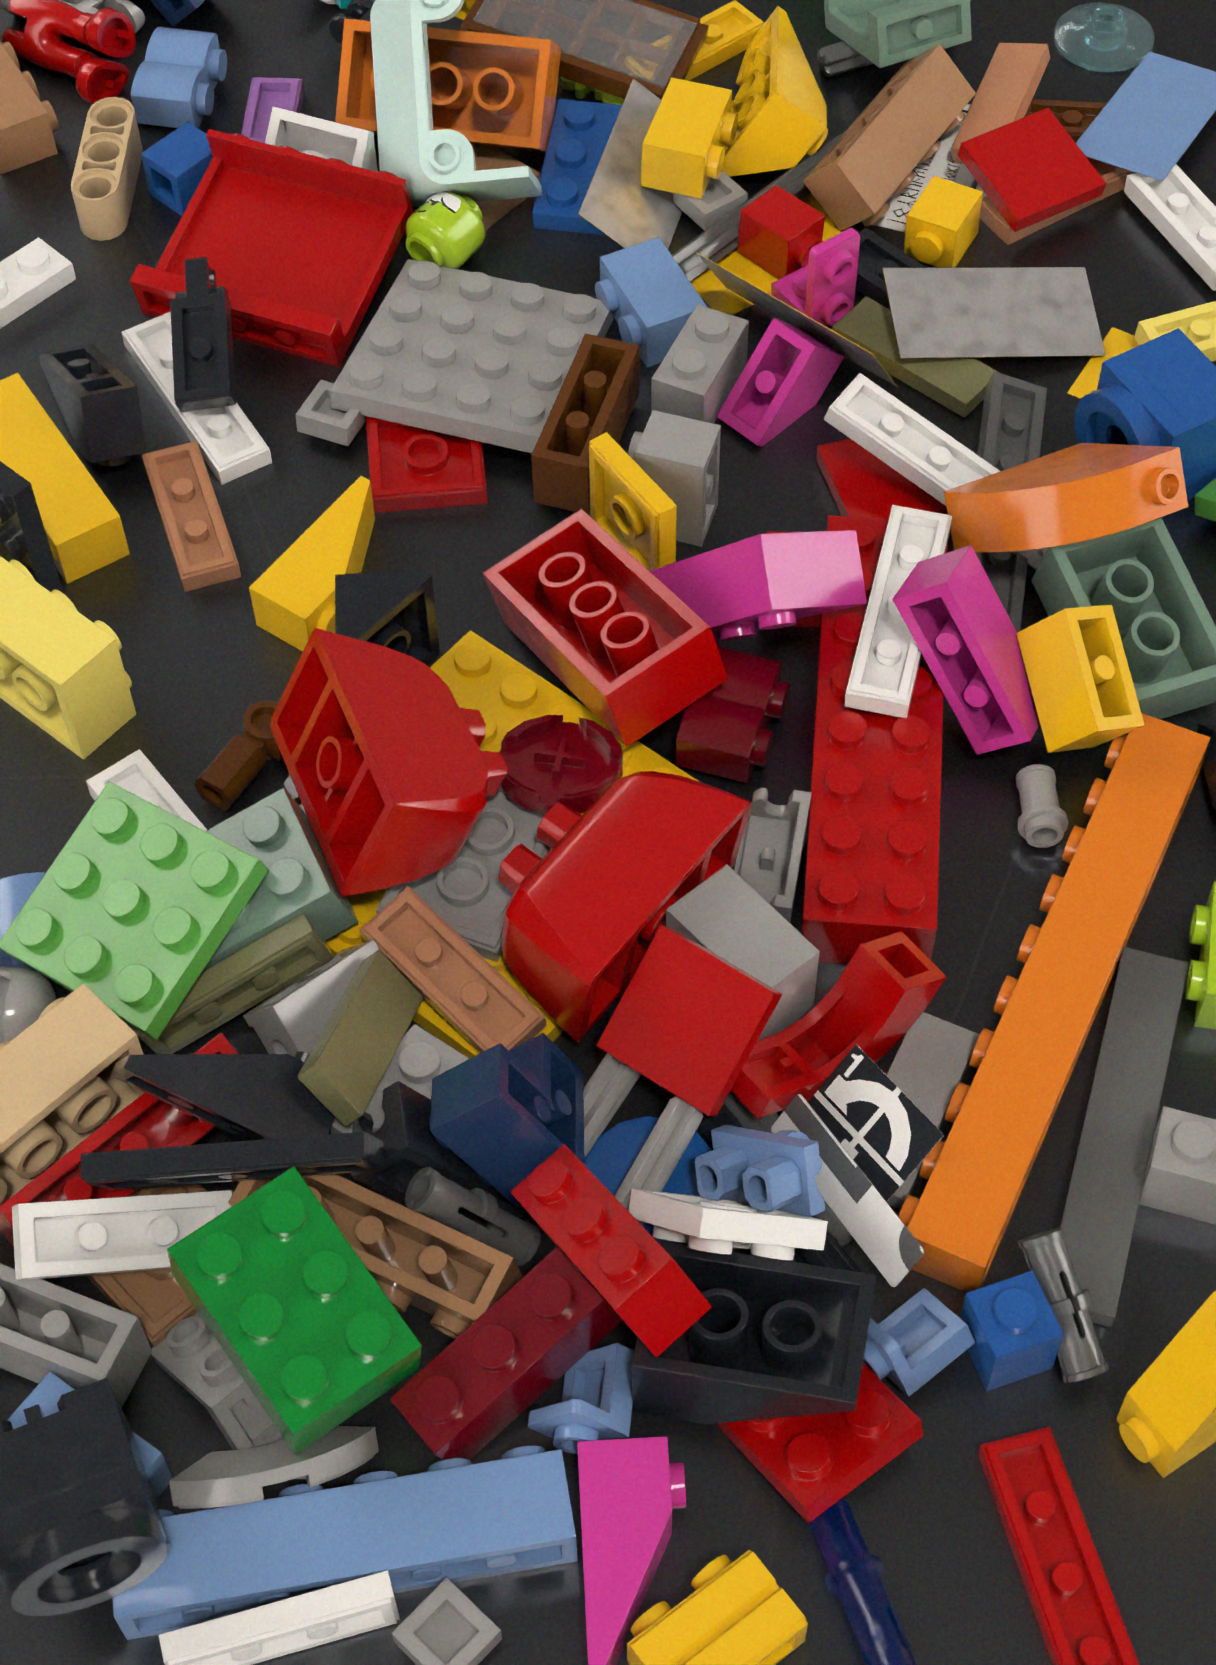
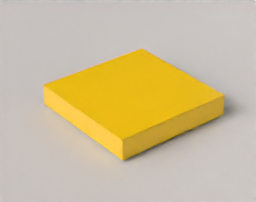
(631, 505)

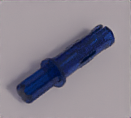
(858, 1583)

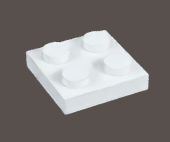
(726, 1224)

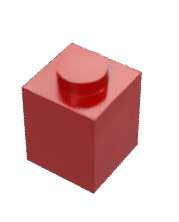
(779, 232)

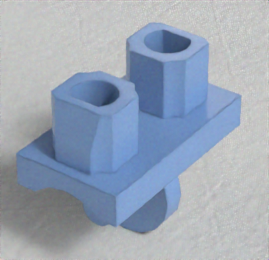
(762, 1170)

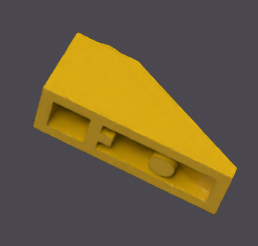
(300, 584)
(1173, 1404)

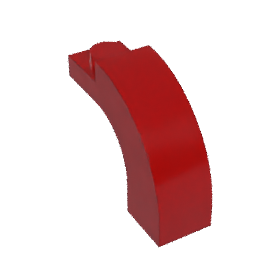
(868, 1006)

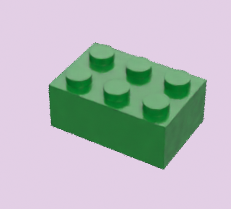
(294, 1309)

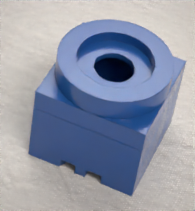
(1157, 398)

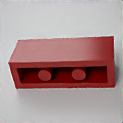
(611, 1250)

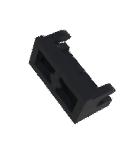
(411, 1147)

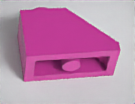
(779, 382)

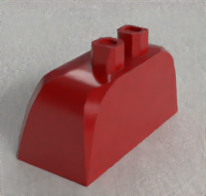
(382, 761)
(605, 887)

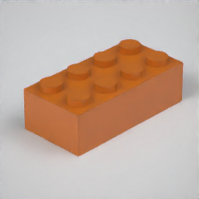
(481, 85)

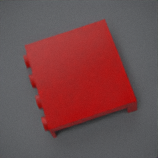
(290, 242)

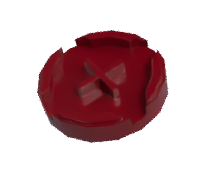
(559, 763)

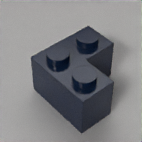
(510, 1110)

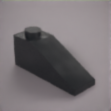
(96, 404)
(234, 1092)

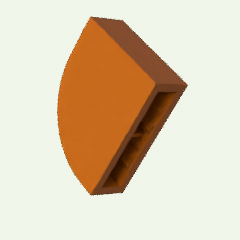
(1067, 497)

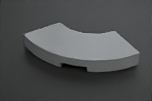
(240, 1475)

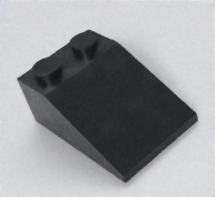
(770, 1347)

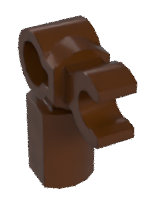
(240, 758)

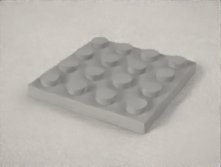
(467, 354)

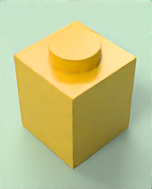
(942, 223)

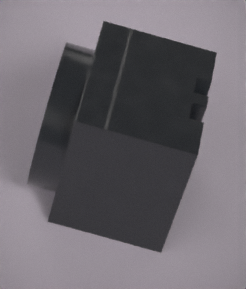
(75, 1506)

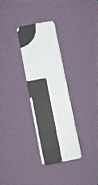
(854, 1197)

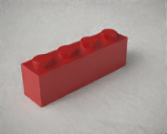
(140, 1125)

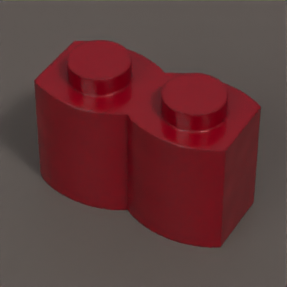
(728, 726)

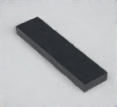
(232, 1161)

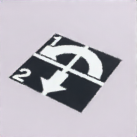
(874, 1122)

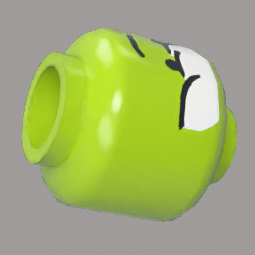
(445, 230)

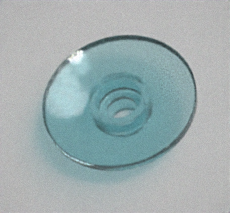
(1103, 37)

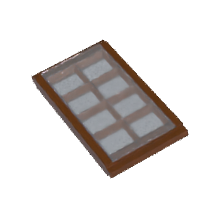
(601, 40)

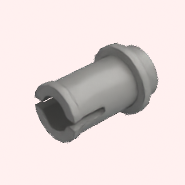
(1041, 817)

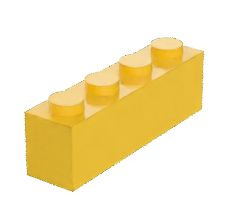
(75, 512)

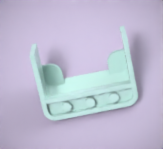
(406, 139)

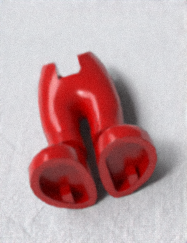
(44, 45)

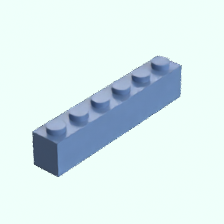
(420, 1527)

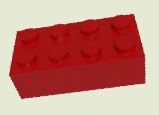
(606, 627)

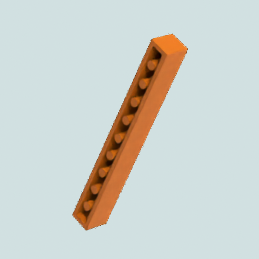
(1052, 1005)

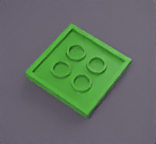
(133, 908)

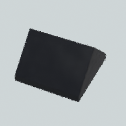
(389, 611)

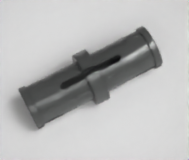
(442, 1198)
(1052, 1265)

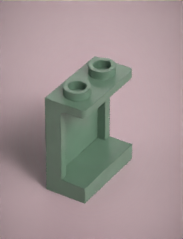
(898, 29)

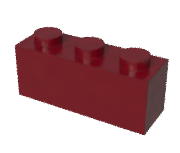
(505, 1359)

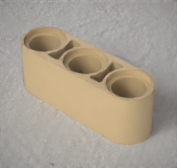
(107, 168)

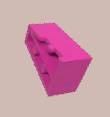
(769, 581)

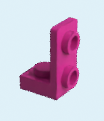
(828, 282)

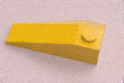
(776, 103)

